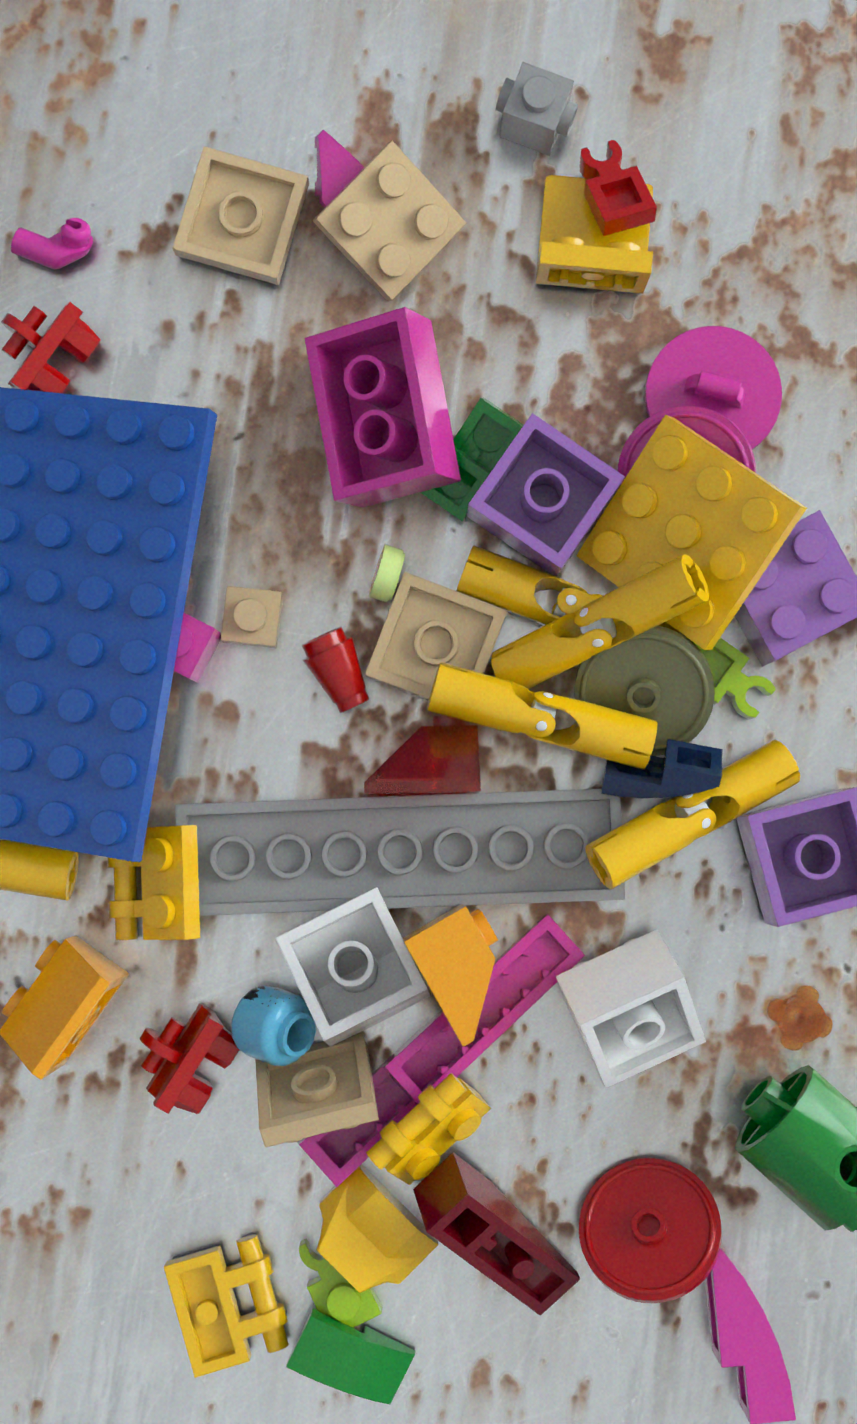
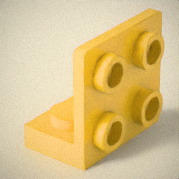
(576, 251)

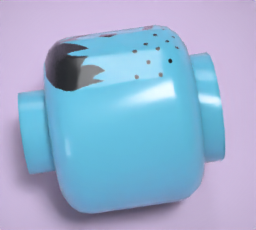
(273, 1026)

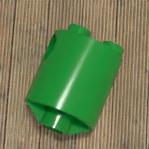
(805, 1144)

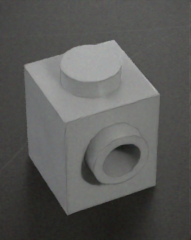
(536, 108)

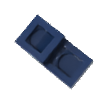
(681, 772)

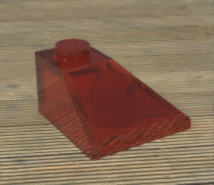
(431, 762)

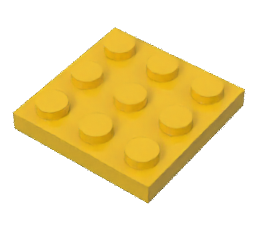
(698, 504)

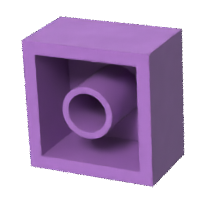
(544, 495)
(800, 594)
(803, 856)

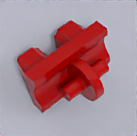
(65, 331)
(177, 1055)

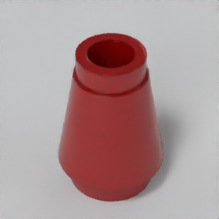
(336, 668)

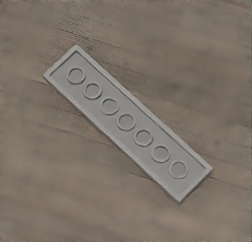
(406, 846)

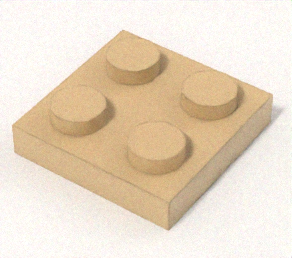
(241, 215)
(389, 221)
(432, 627)
(316, 1093)

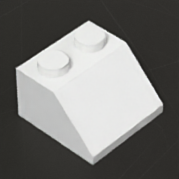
(352, 967)
(632, 1008)

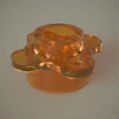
(814, 1025)

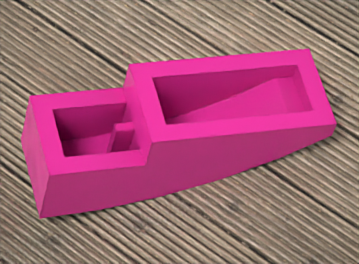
(746, 1341)

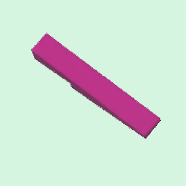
(435, 1051)

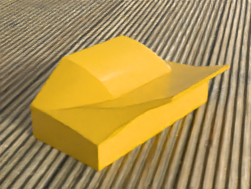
(370, 1233)

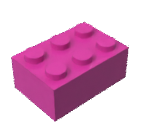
(382, 408)

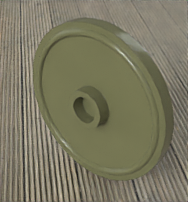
(655, 678)

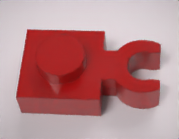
(615, 195)

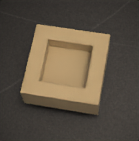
(251, 617)

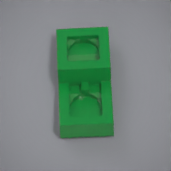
(478, 449)
(350, 1360)

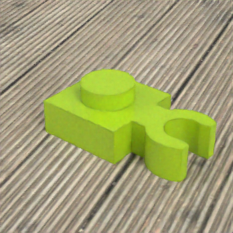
(726, 668)
(334, 1294)

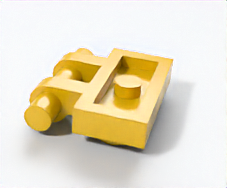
(168, 887)
(419, 1139)
(209, 1311)

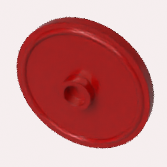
(650, 1230)

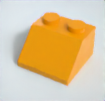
(456, 965)
(60, 1004)

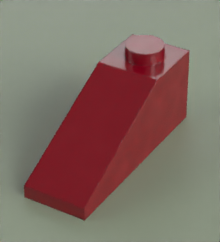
(492, 1234)

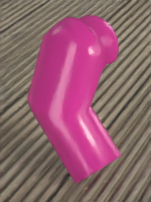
(57, 251)

